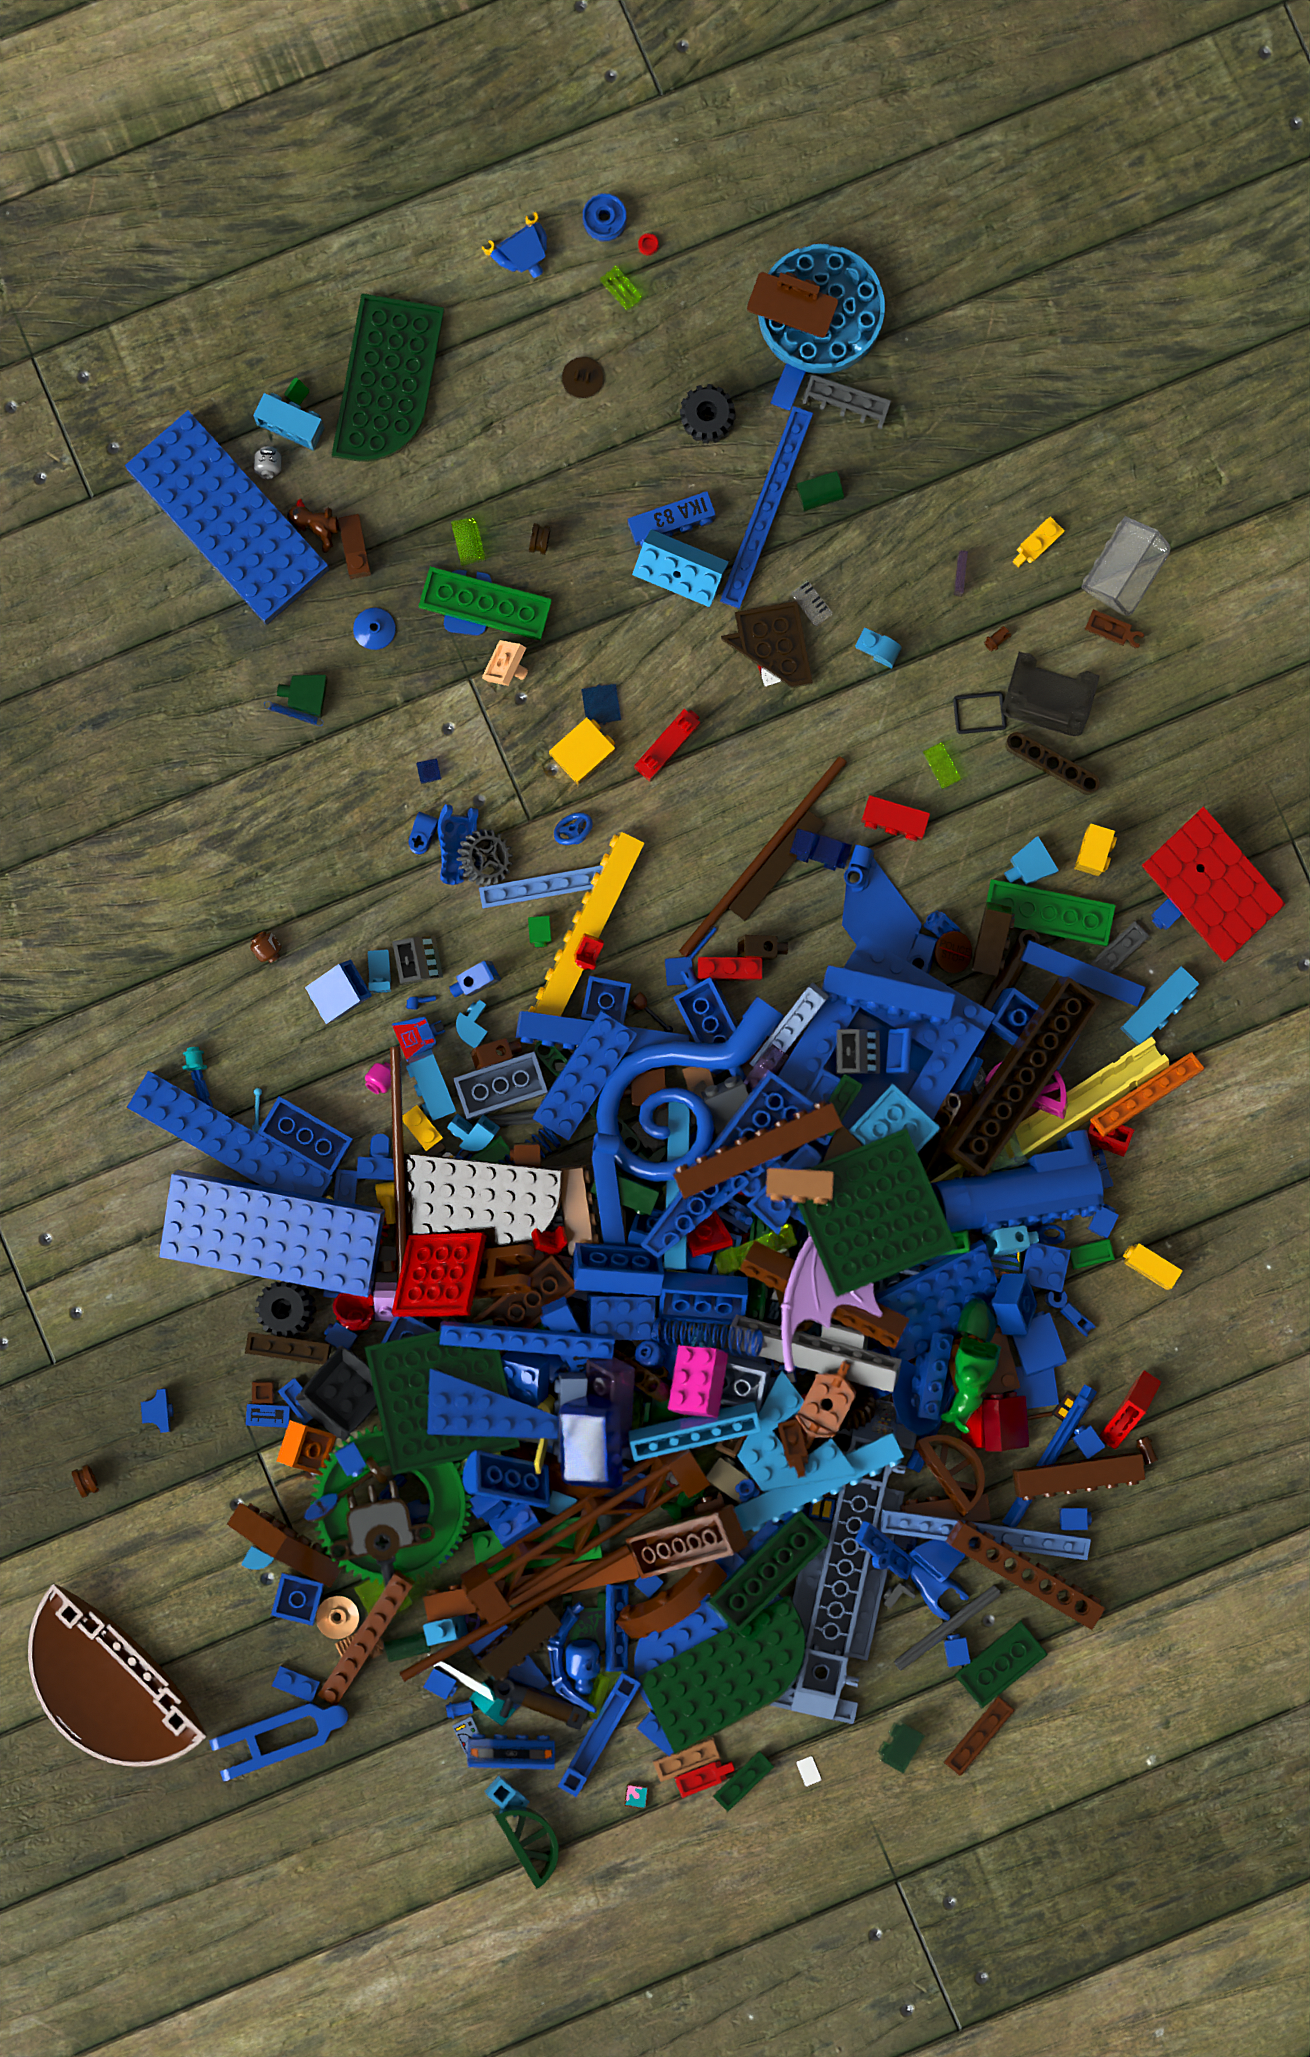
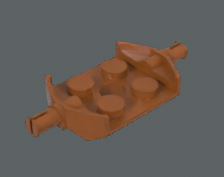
(812, 1415)

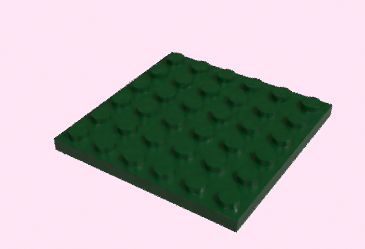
(878, 1215)
(402, 1396)

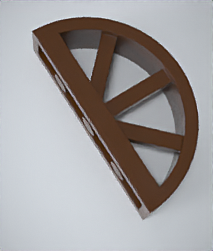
(944, 1476)

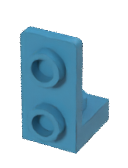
(379, 971)

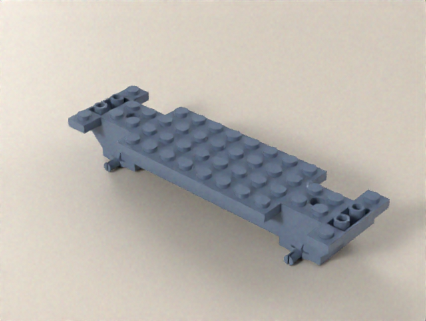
(842, 1589)

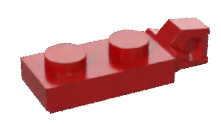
(703, 1777)

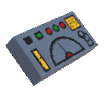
(464, 1730)

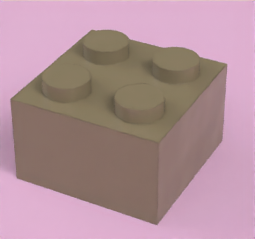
(727, 1477)

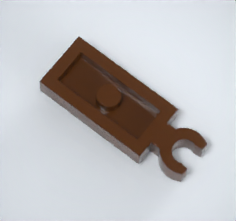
(1112, 629)

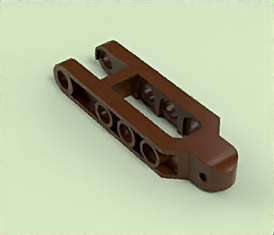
(496, 1261)

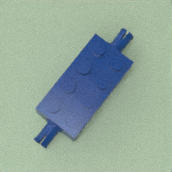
(707, 1013)

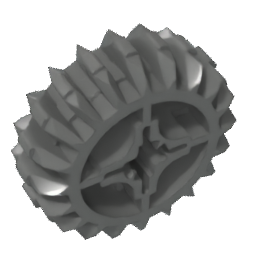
(495, 845)

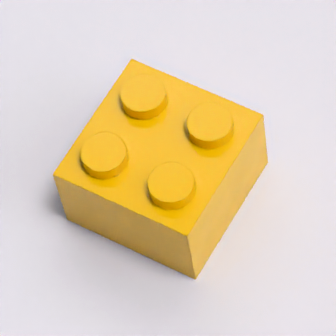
(1095, 849)

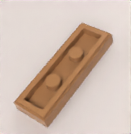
(690, 1759)

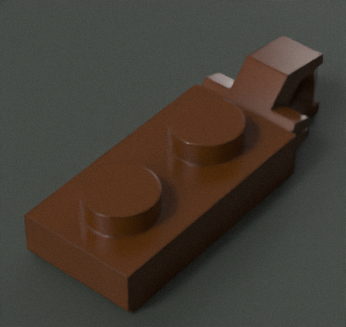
(794, 1445)

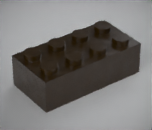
(516, 1642)

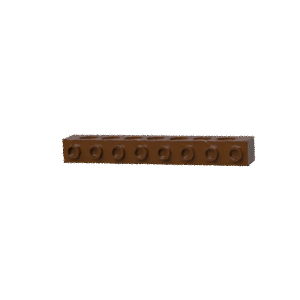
(1087, 1615)

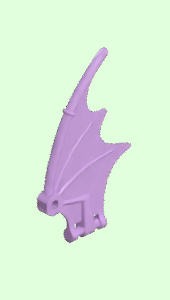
(812, 1297)

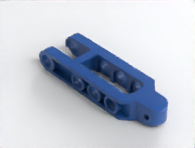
(325, 1718)

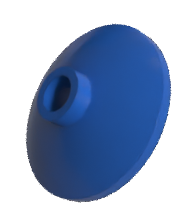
(374, 639)

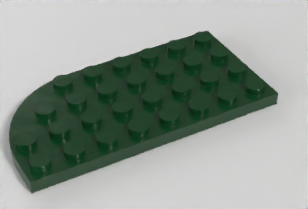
(387, 377)
(727, 1676)

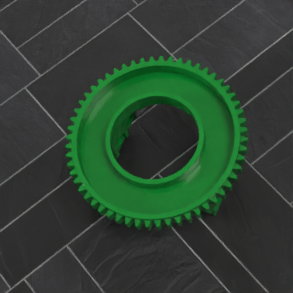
(445, 1511)

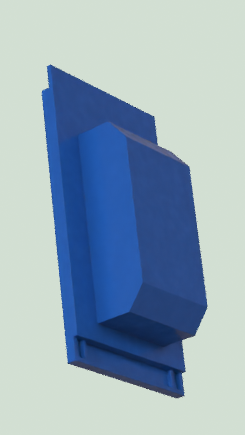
(935, 1056)

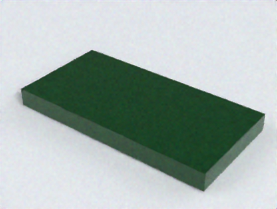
(1001, 1664)

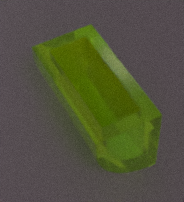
(468, 541)

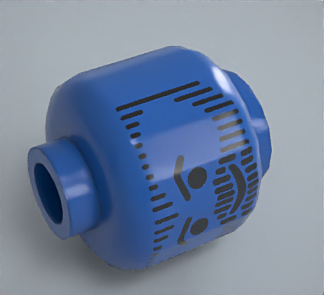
(650, 1355)

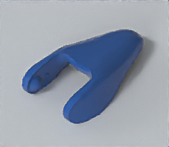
(932, 1589)

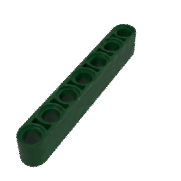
(548, 1061)

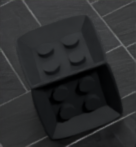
(339, 1393)

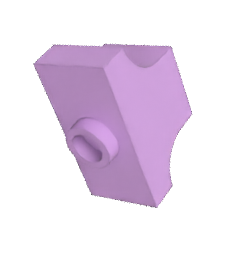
(384, 1300)

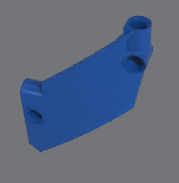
(880, 912)

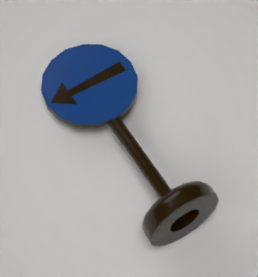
(327, 1503)

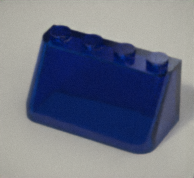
(591, 1443)

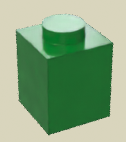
(539, 931)

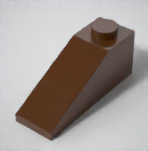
(354, 546)

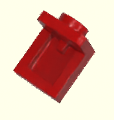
(588, 951)
(548, 1241)

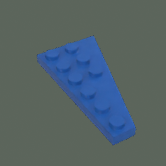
(472, 1411)

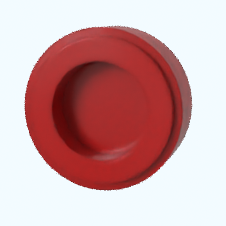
(648, 244)

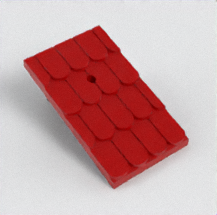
(1227, 897)

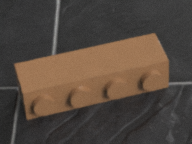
(577, 1207)

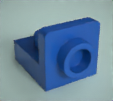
(939, 924)

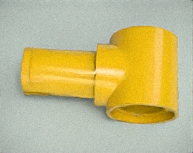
(385, 1197)

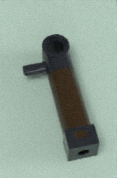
(540, 1702)

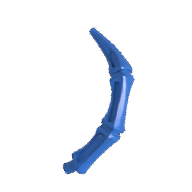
(556, 1650)

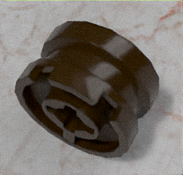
(539, 539)

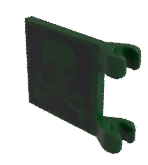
(590, 1624)

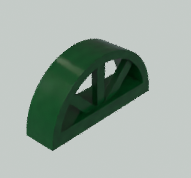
(518, 1846)

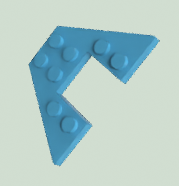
(764, 1452)

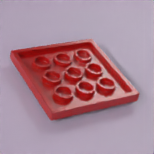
(438, 1275)

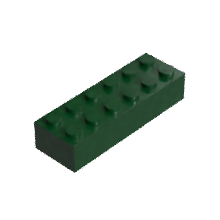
(767, 1571)

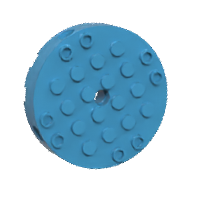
(855, 320)

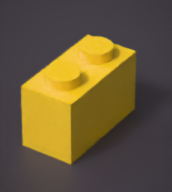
(422, 1128)

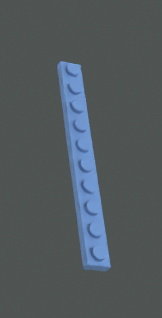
(1019, 1538)

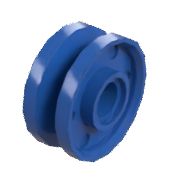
(601, 205)

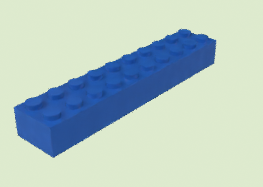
(225, 1138)

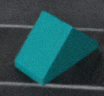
(489, 1707)

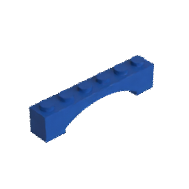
(599, 1734)

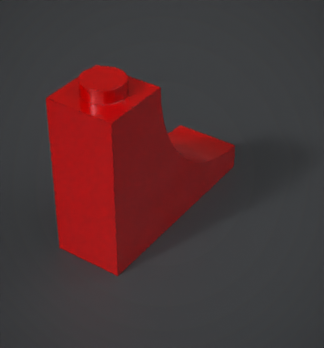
(1130, 1410)

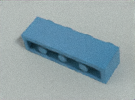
(1160, 1006)

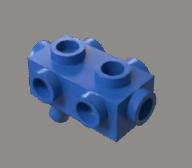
(737, 1215)

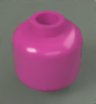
(379, 1078)

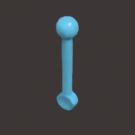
(256, 1126)

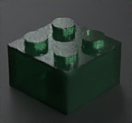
(900, 1746)

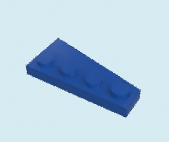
(775, 1212)

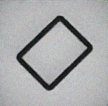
(957, 721)

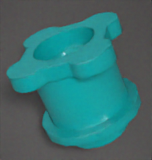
(194, 1059)

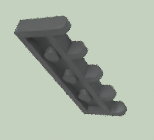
(847, 399)

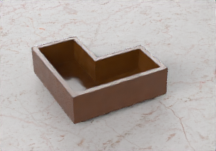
(284, 1543)

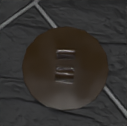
(582, 377)

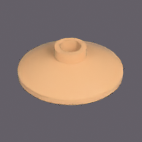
(342, 1627)

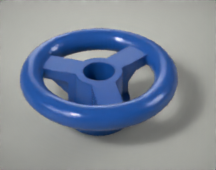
(574, 831)

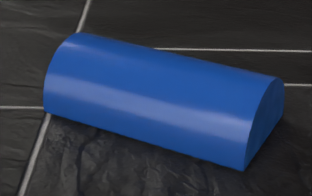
(506, 1479)

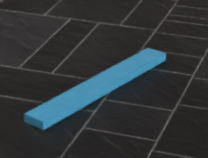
(678, 1145)

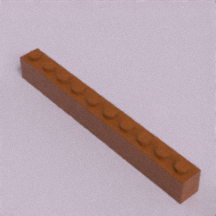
(455, 1603)

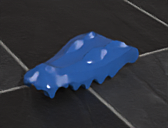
(451, 832)

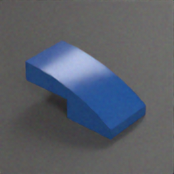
(788, 387)

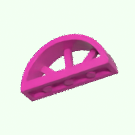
(1042, 1102)

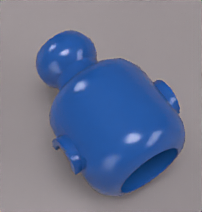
(583, 1664)

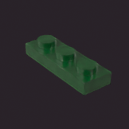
(743, 1781)

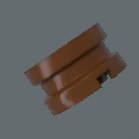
(85, 1481)

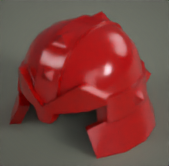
(354, 1311)

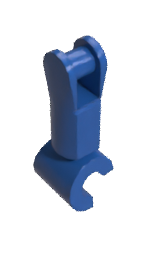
(1069, 1311)

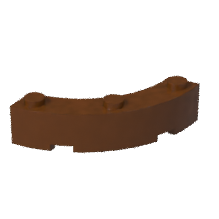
(673, 1604)

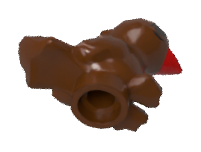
(320, 523)

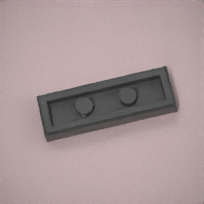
(1120, 948)

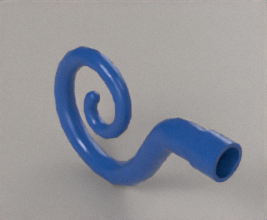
(757, 1024)

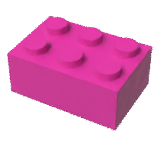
(698, 1381)

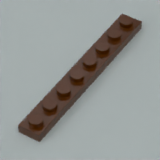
(366, 1638)

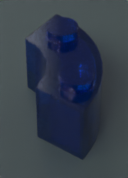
(821, 849)

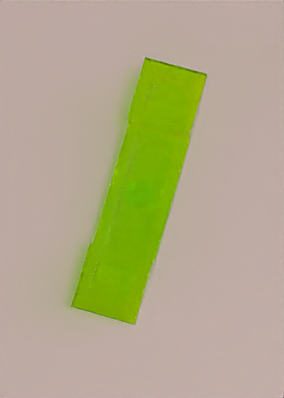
(732, 1258)

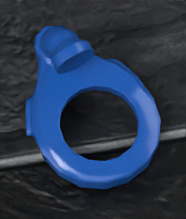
(1043, 1239)

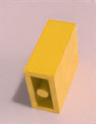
(582, 750)
(1151, 1266)

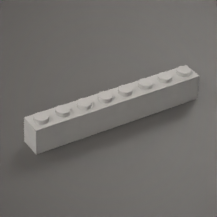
(822, 1354)

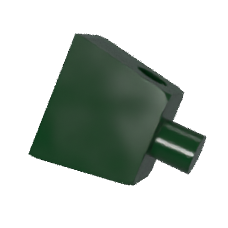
(305, 693)

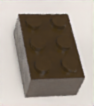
(993, 939)

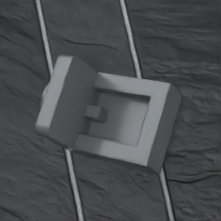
(892, 1595)

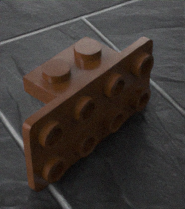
(792, 303)

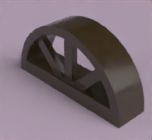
(287, 1348)

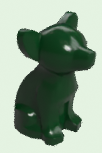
(678, 1509)

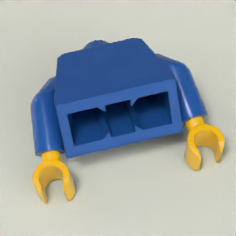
(522, 249)

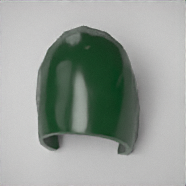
(977, 1320)

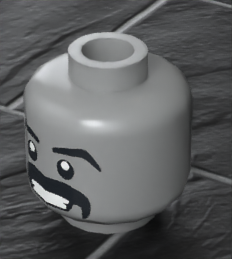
(267, 462)

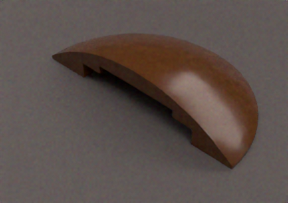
(105, 1686)

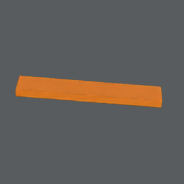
(1147, 1094)

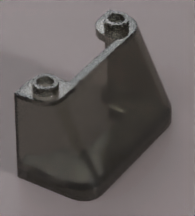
(1049, 697)

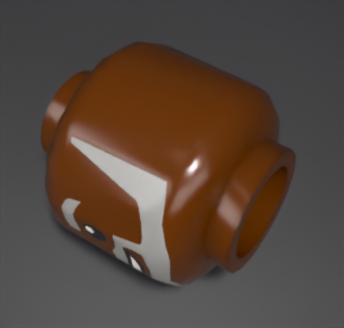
(265, 947)

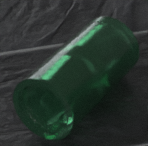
(406, 1647)

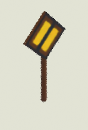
(1061, 1409)

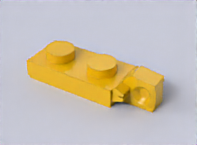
(1038, 542)

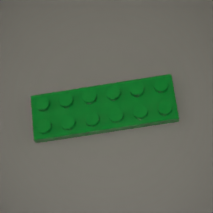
(485, 603)
(1055, 912)
(487, 1545)

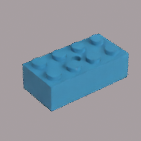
(680, 568)

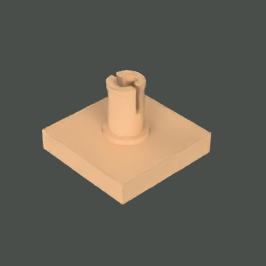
(505, 663)

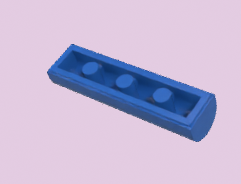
(615, 1637)

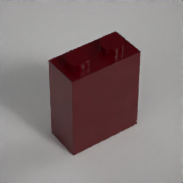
(1005, 1422)

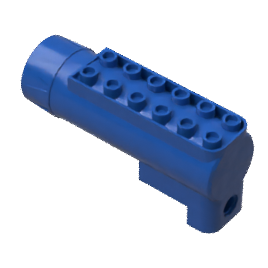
(1041, 1190)

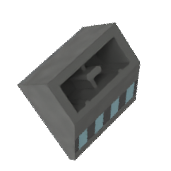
(417, 959)
(857, 1051)

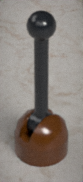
(640, 1003)

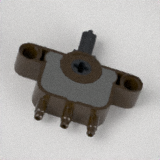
(375, 1519)

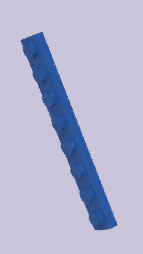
(527, 1340)

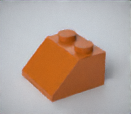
(305, 1447)

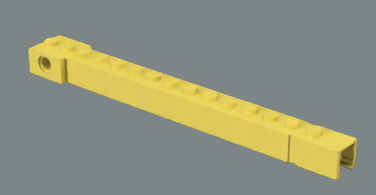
(1084, 1102)

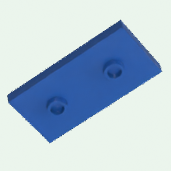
(525, 1673)

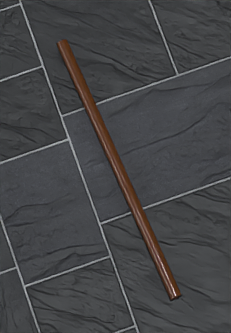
(762, 857)
(398, 1155)
(516, 1612)

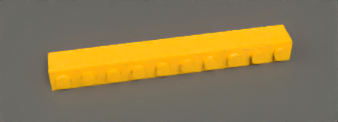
(591, 920)

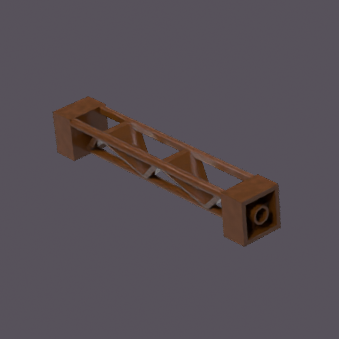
(482, 1587)

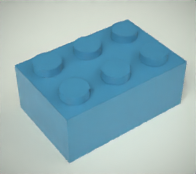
(289, 421)

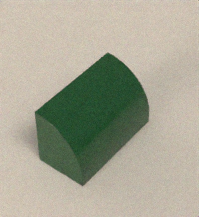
(820, 491)

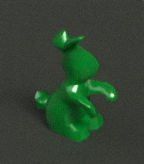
(974, 1371)

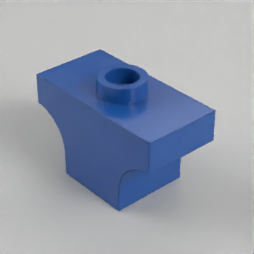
(158, 1411)

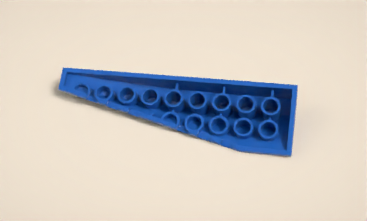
(765, 1105)

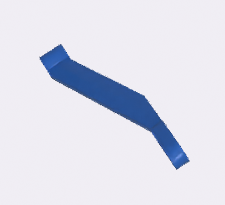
(604, 1150)

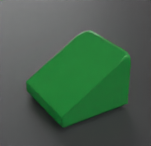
(296, 392)

